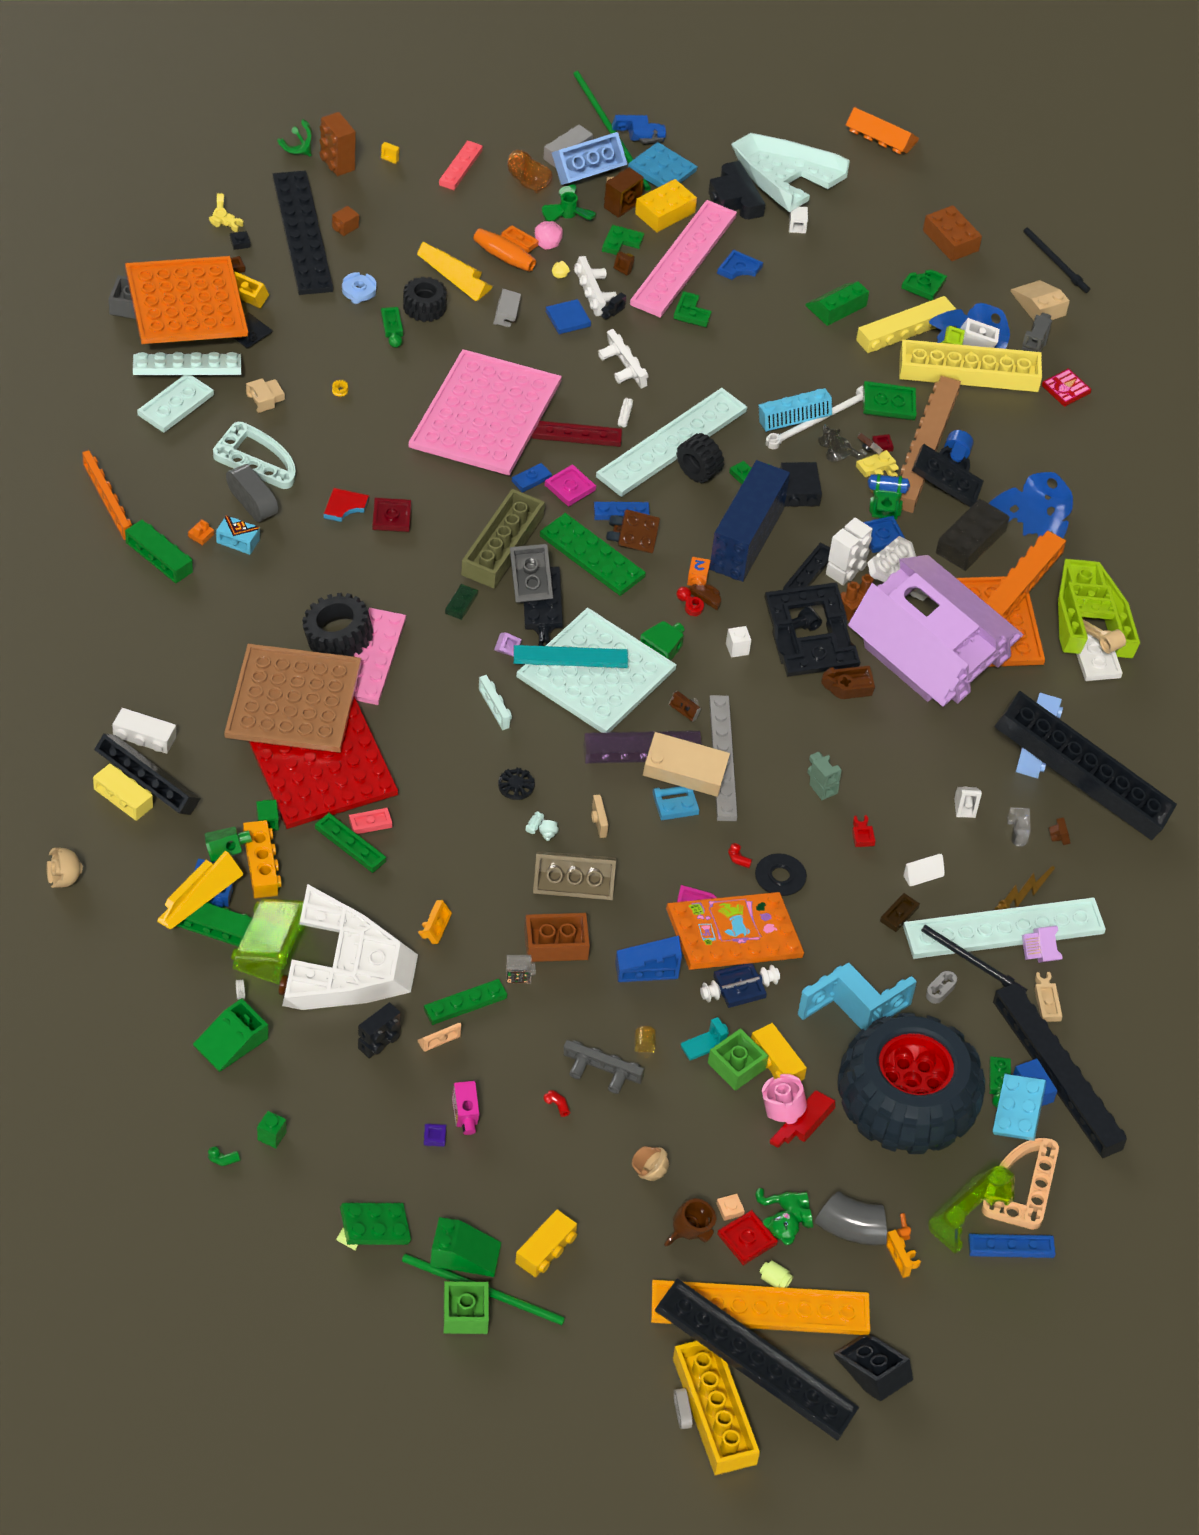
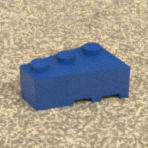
(650, 961)

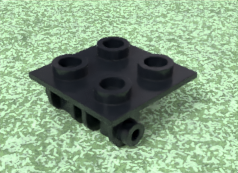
(256, 331)

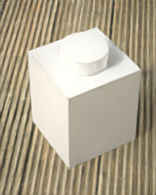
(798, 220)
(738, 641)

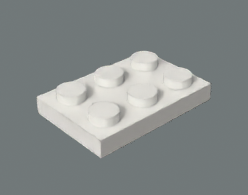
(1096, 663)

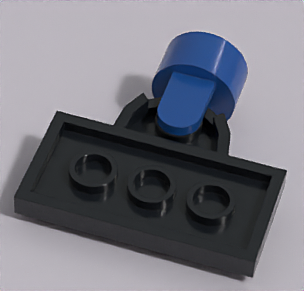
(950, 467)

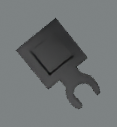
(615, 306)

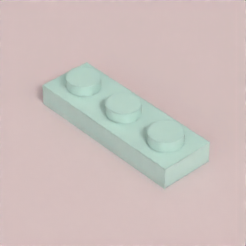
(495, 702)

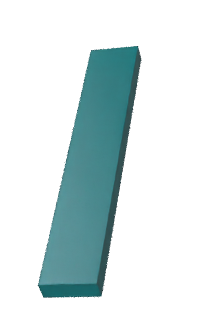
(570, 656)

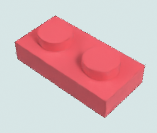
(370, 821)

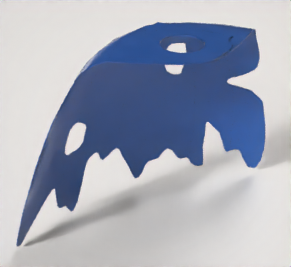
(981, 313)
(1034, 506)

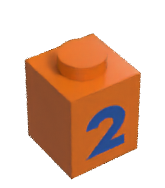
(698, 571)

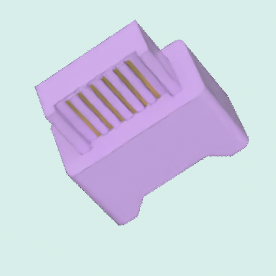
(1041, 944)

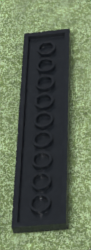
(302, 233)
(757, 1359)

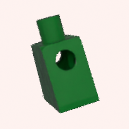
(664, 638)
(218, 842)

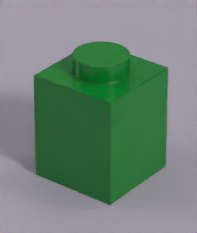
(268, 811)
(271, 1129)

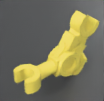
(220, 216)

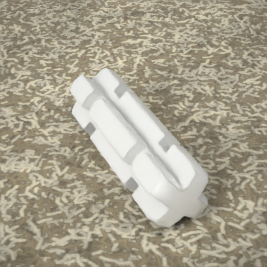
(625, 412)

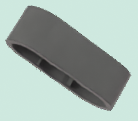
(252, 492)

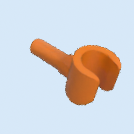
(905, 1230)

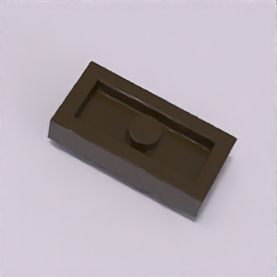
(899, 912)

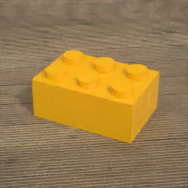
(665, 205)

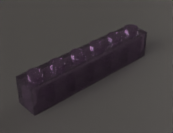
(626, 746)

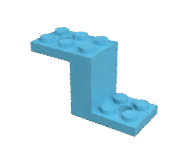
(856, 996)

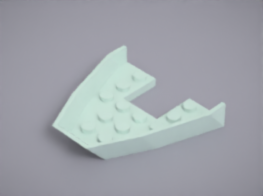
(777, 162)

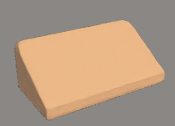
(440, 1037)

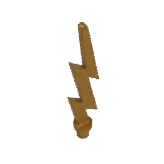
(1018, 897)

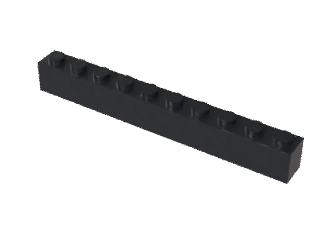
(1067, 1078)

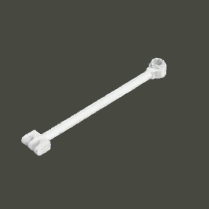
(776, 439)

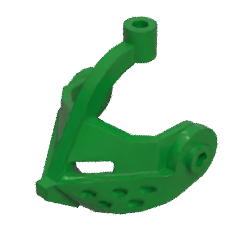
(305, 147)

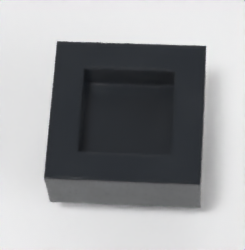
(239, 240)

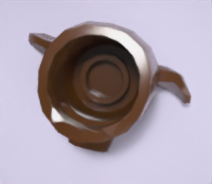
(692, 1221)

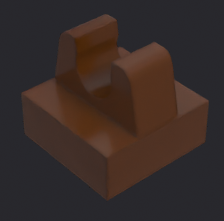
(624, 263)
(1059, 832)

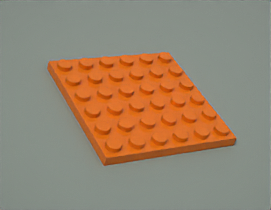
(186, 299)

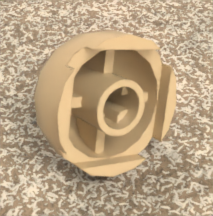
(63, 867)

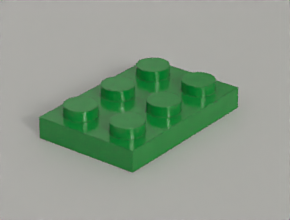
(889, 400)
(375, 1224)

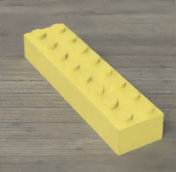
(970, 365)

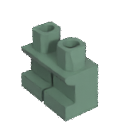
(823, 777)

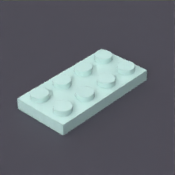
(175, 402)

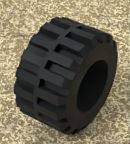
(425, 299)
(700, 457)

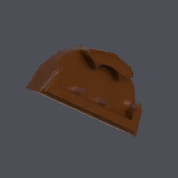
(707, 594)

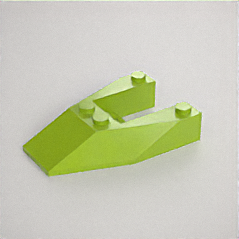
(1091, 593)

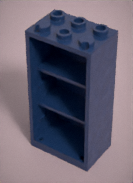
(749, 520)

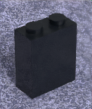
(803, 484)

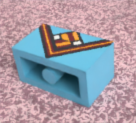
(238, 535)

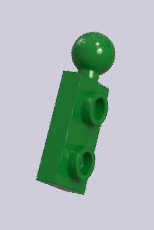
(392, 325)
(997, 1069)

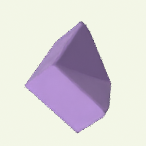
(506, 643)

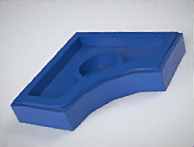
(739, 264)

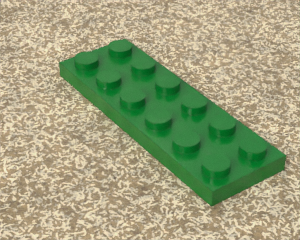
(592, 554)

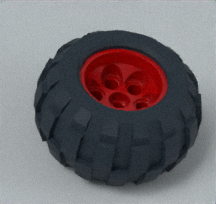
(889, 1080)

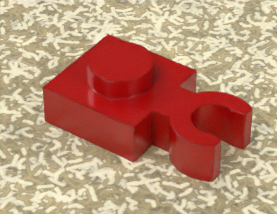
(863, 834)

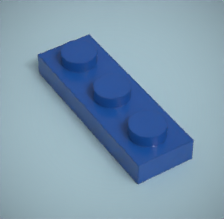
(604, 510)

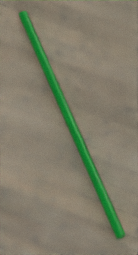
(604, 118)

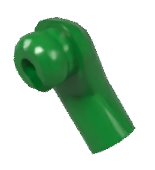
(222, 1159)

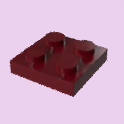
(391, 514)

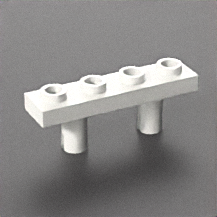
(592, 291)
(632, 365)

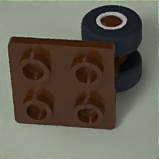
(634, 530)

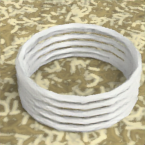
(239, 989)

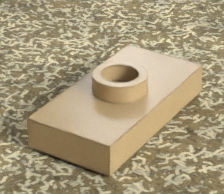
(599, 816)

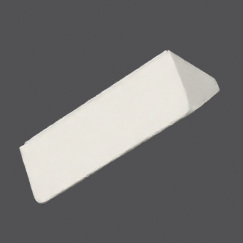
(924, 870)

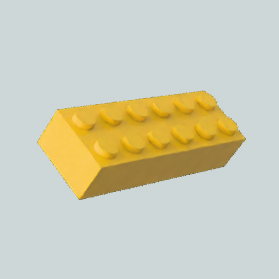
(716, 1408)

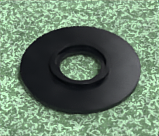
(788, 887)

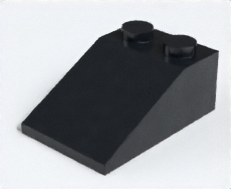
(875, 1366)

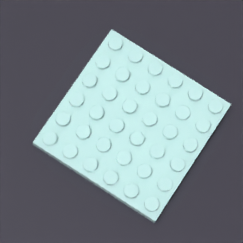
(599, 693)

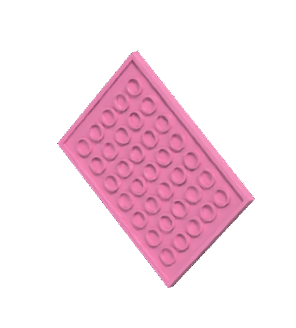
(485, 412)

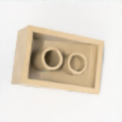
(1041, 298)

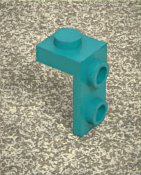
(703, 1043)

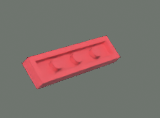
(460, 165)

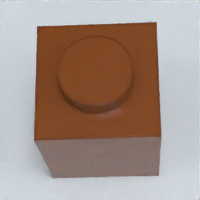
(345, 220)

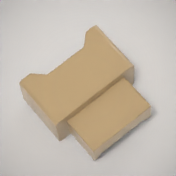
(265, 393)

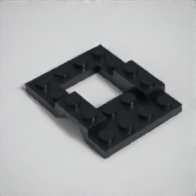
(814, 652)

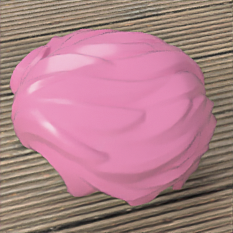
(548, 234)

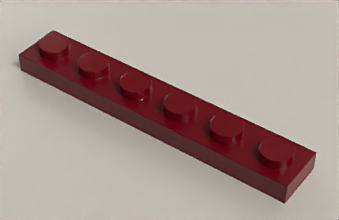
(578, 433)

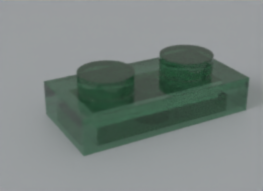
(461, 601)

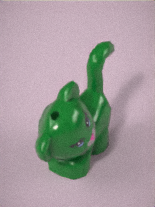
(785, 1224)

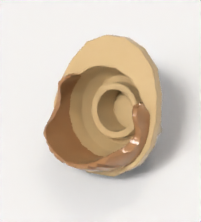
(650, 1163)

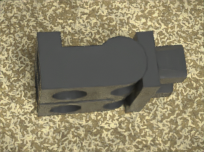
(1038, 337)

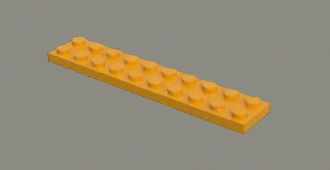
(781, 1307)

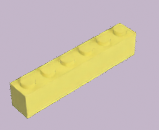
(901, 325)

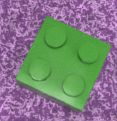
(737, 1059)
(466, 1308)

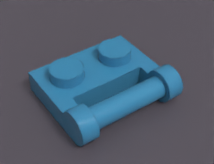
(677, 806)

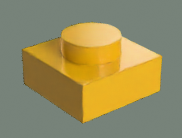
(390, 152)

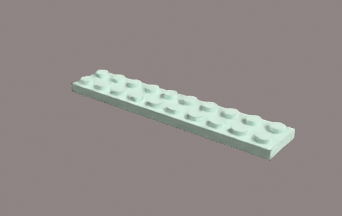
(661, 447)
(1004, 926)

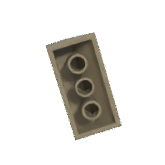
(574, 875)

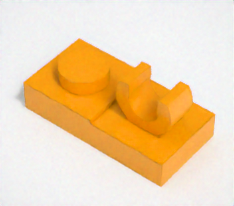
(436, 923)
(897, 1250)

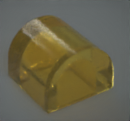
(644, 1039)

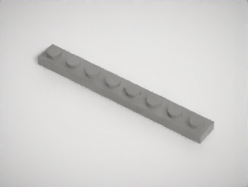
(722, 740)

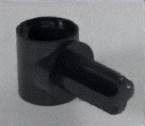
(807, 619)

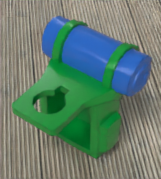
(887, 495)

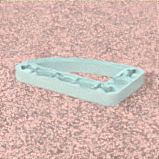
(225, 453)

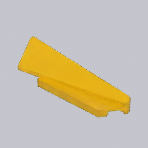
(200, 888)

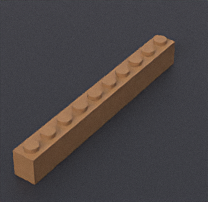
(930, 434)

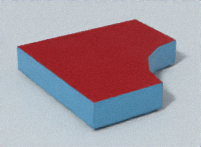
(344, 503)

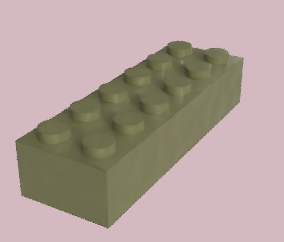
(508, 528)

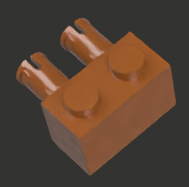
(854, 595)

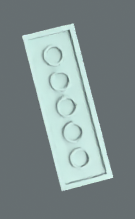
(187, 364)

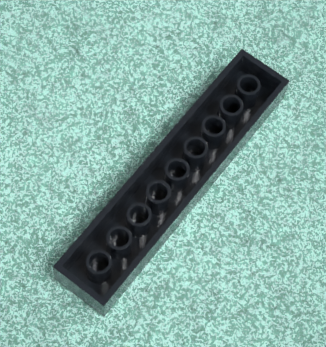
(1085, 765)

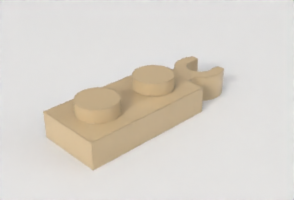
(1047, 998)

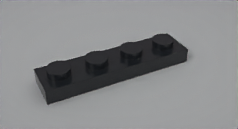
(810, 568)

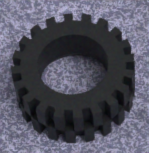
(340, 642)

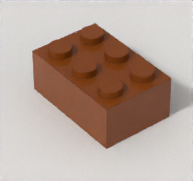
(337, 144)
(952, 233)
(557, 937)

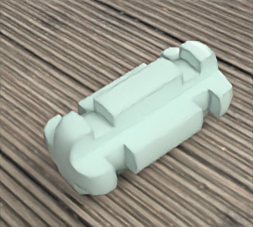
(534, 822)

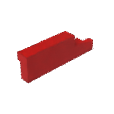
(818, 1109)

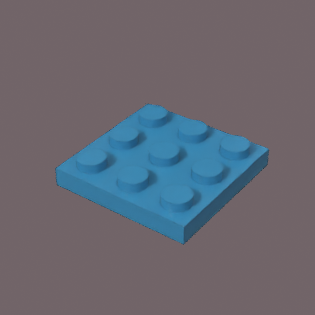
(662, 165)

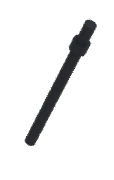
(1076, 279)
(1006, 980)

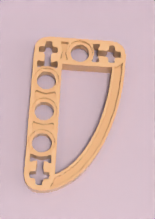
(1024, 1212)

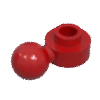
(684, 594)

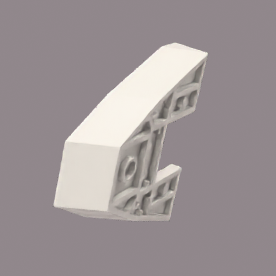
(366, 961)

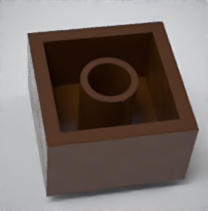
(623, 192)

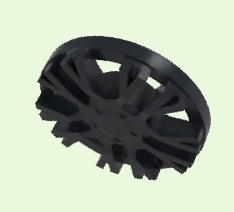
(516, 783)

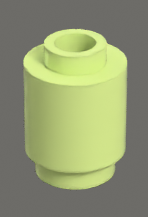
(776, 1275)

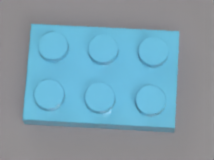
(1019, 1107)

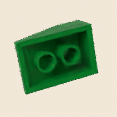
(464, 1248)

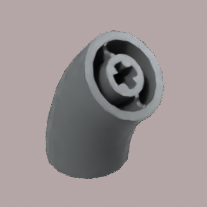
(853, 1220)

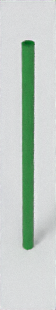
(492, 1292)

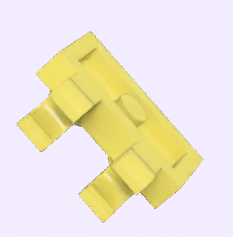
(876, 464)

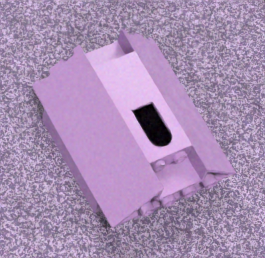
(938, 651)

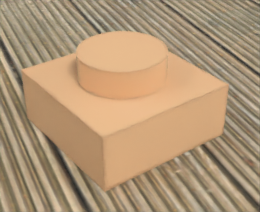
(730, 1207)

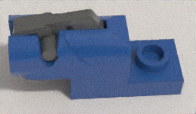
(639, 128)

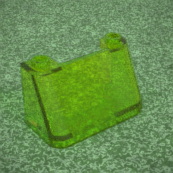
(269, 939)
(991, 1185)

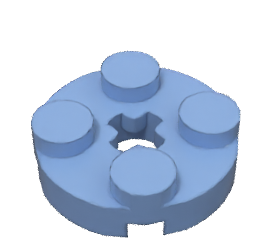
(356, 294)

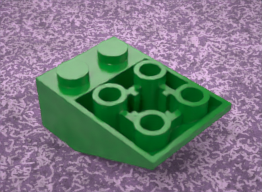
(232, 1035)

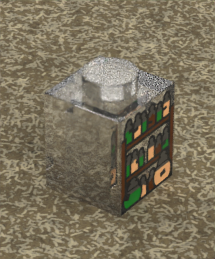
(519, 969)

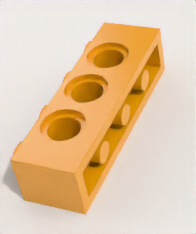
(261, 860)

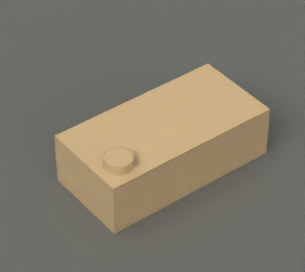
(686, 764)

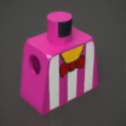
(465, 1106)

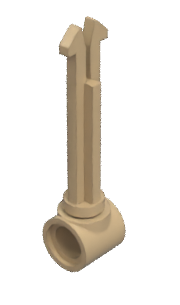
(1108, 639)

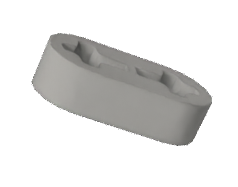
(938, 984)
(682, 1408)

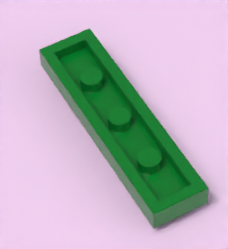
(350, 842)
(465, 1001)

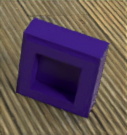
(434, 1135)

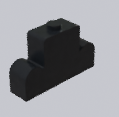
(737, 191)

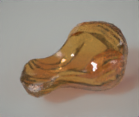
(528, 171)

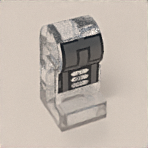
(1021, 825)

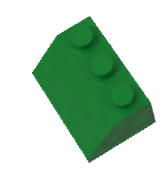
(839, 302)

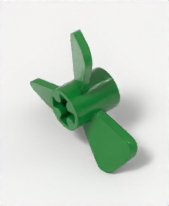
(567, 206)

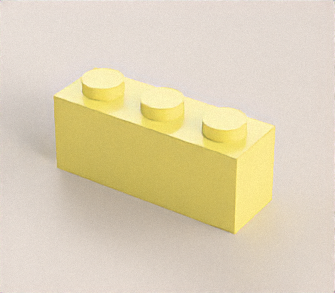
(123, 791)

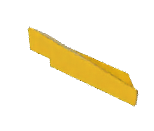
(456, 271)

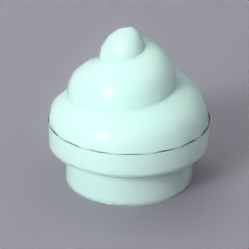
(548, 829)

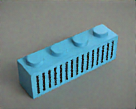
(795, 409)

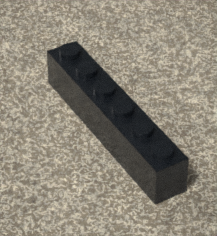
(147, 774)

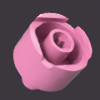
(784, 1098)

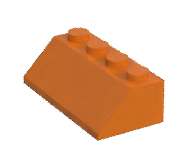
(881, 131)

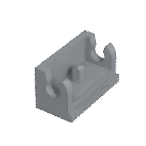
(507, 307)

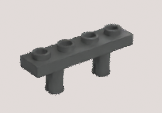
(596, 1058)

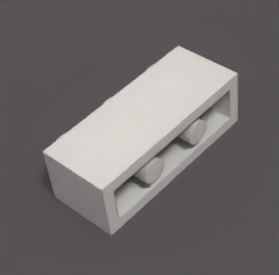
(144, 730)

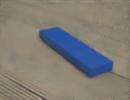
(1011, 1245)

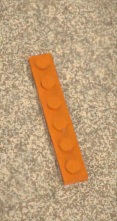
(105, 491)

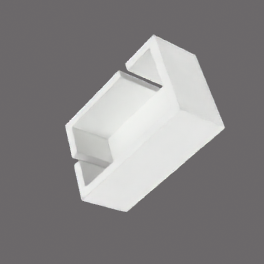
(849, 551)

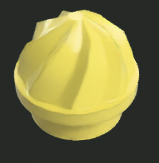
(560, 270)

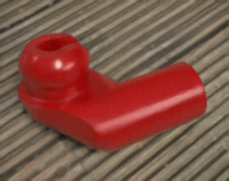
(736, 856)
(559, 1100)

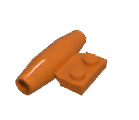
(510, 247)

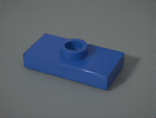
(531, 477)

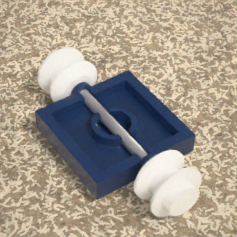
(740, 984)

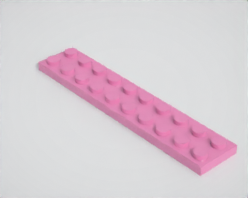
(683, 258)

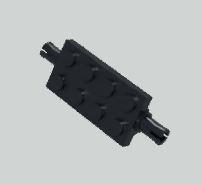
(545, 614)

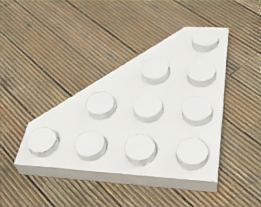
(887, 562)

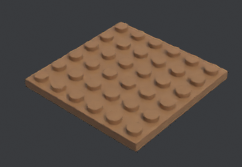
(293, 698)

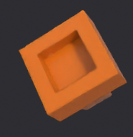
(201, 532)

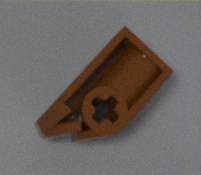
(849, 682)

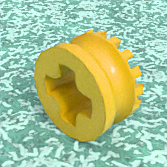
(335, 388)

